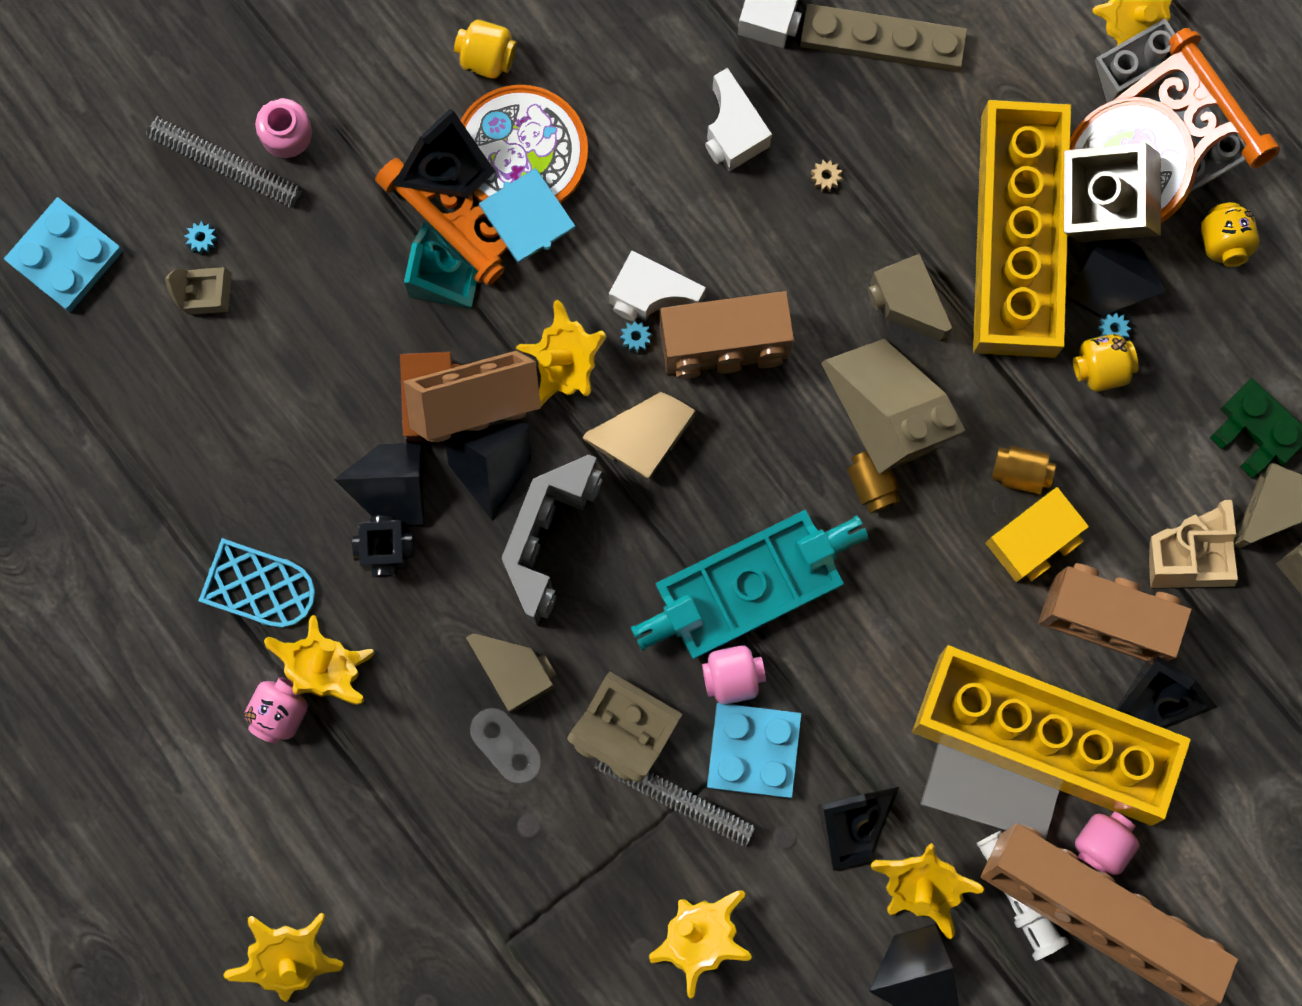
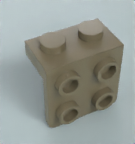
(624, 728)

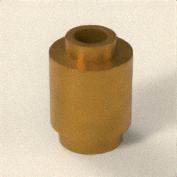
(1023, 469)
(873, 489)

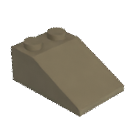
(892, 404)

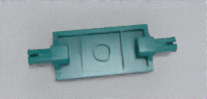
(749, 584)

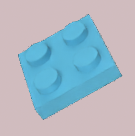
(63, 254)
(754, 750)

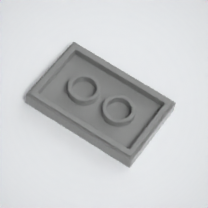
(987, 793)

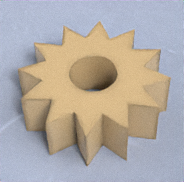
(826, 168)

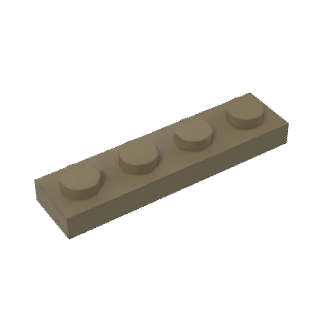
(883, 37)

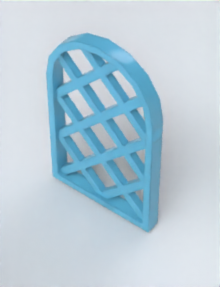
(214, 572)

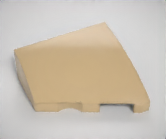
(643, 433)
(1196, 552)

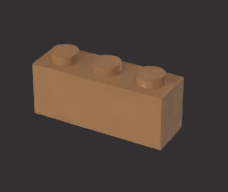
(472, 396)

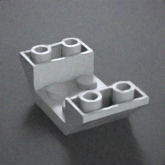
(1135, 59)
(568, 484)

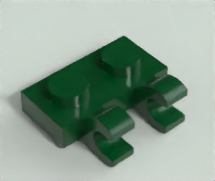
(1264, 422)

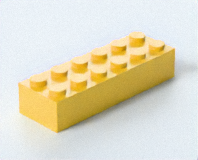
(1021, 230)
(1051, 736)

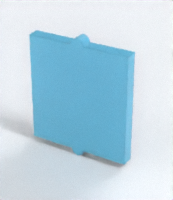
(526, 215)

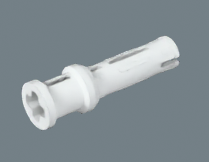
(1038, 929)

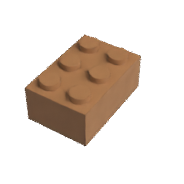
(726, 334)
(1114, 614)

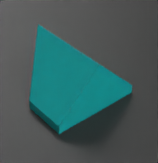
(438, 271)

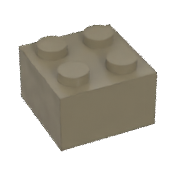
(1112, 192)

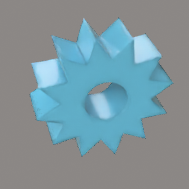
(201, 230)
(1119, 322)
(636, 328)

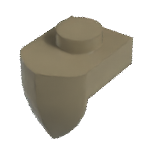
(200, 289)

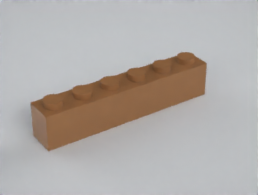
(1109, 917)

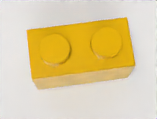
(1037, 535)

